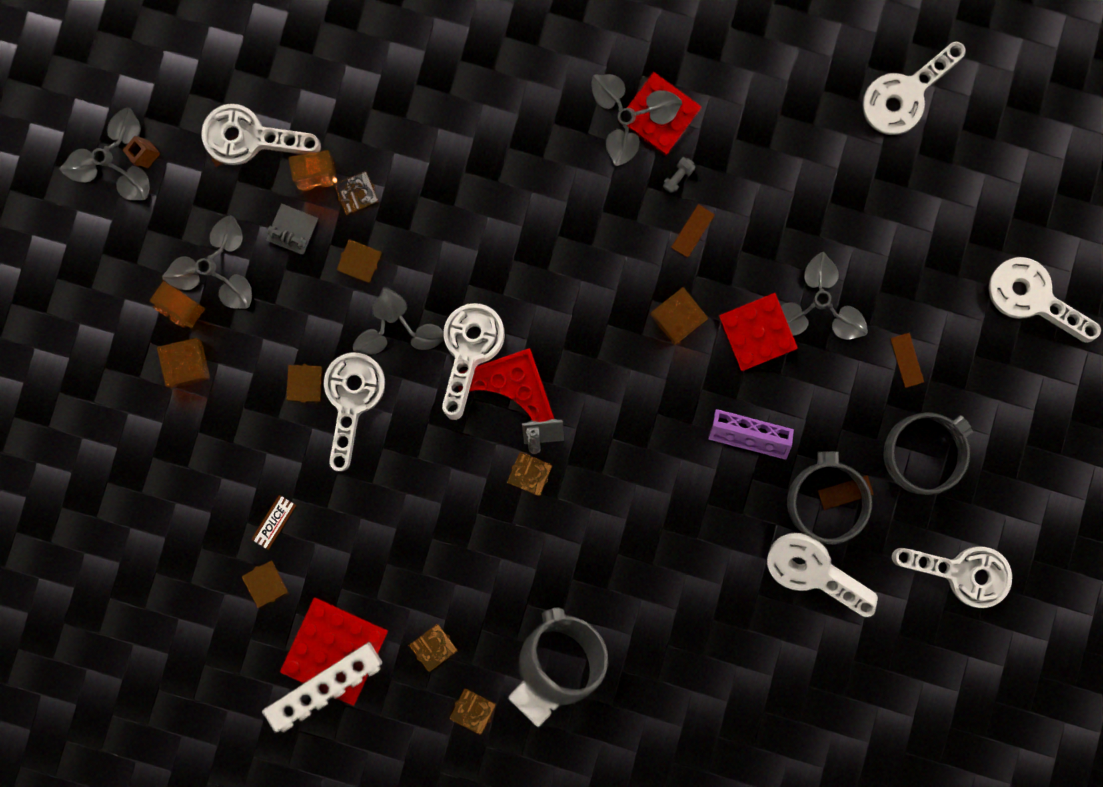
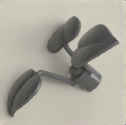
(624, 145)
(81, 163)
(184, 270)
(824, 273)
(390, 308)

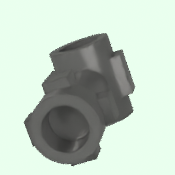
(685, 167)

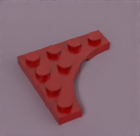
(518, 380)

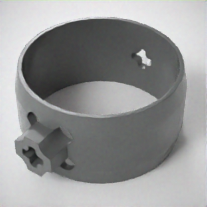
(958, 428)
(831, 459)
(581, 632)

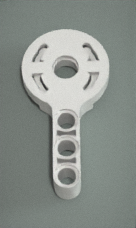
(907, 92)
(249, 137)
(1037, 297)
(470, 350)
(351, 401)
(963, 572)
(817, 575)

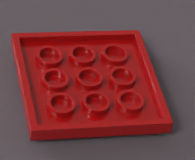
(325, 639)

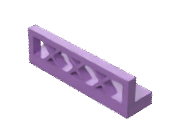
(751, 437)

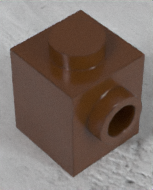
(141, 152)

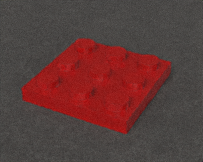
(661, 135)
(758, 332)

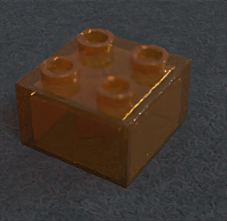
(313, 170)
(173, 302)
(679, 316)
(183, 363)

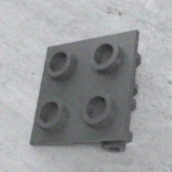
(291, 229)
(541, 432)

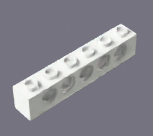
(276, 713)

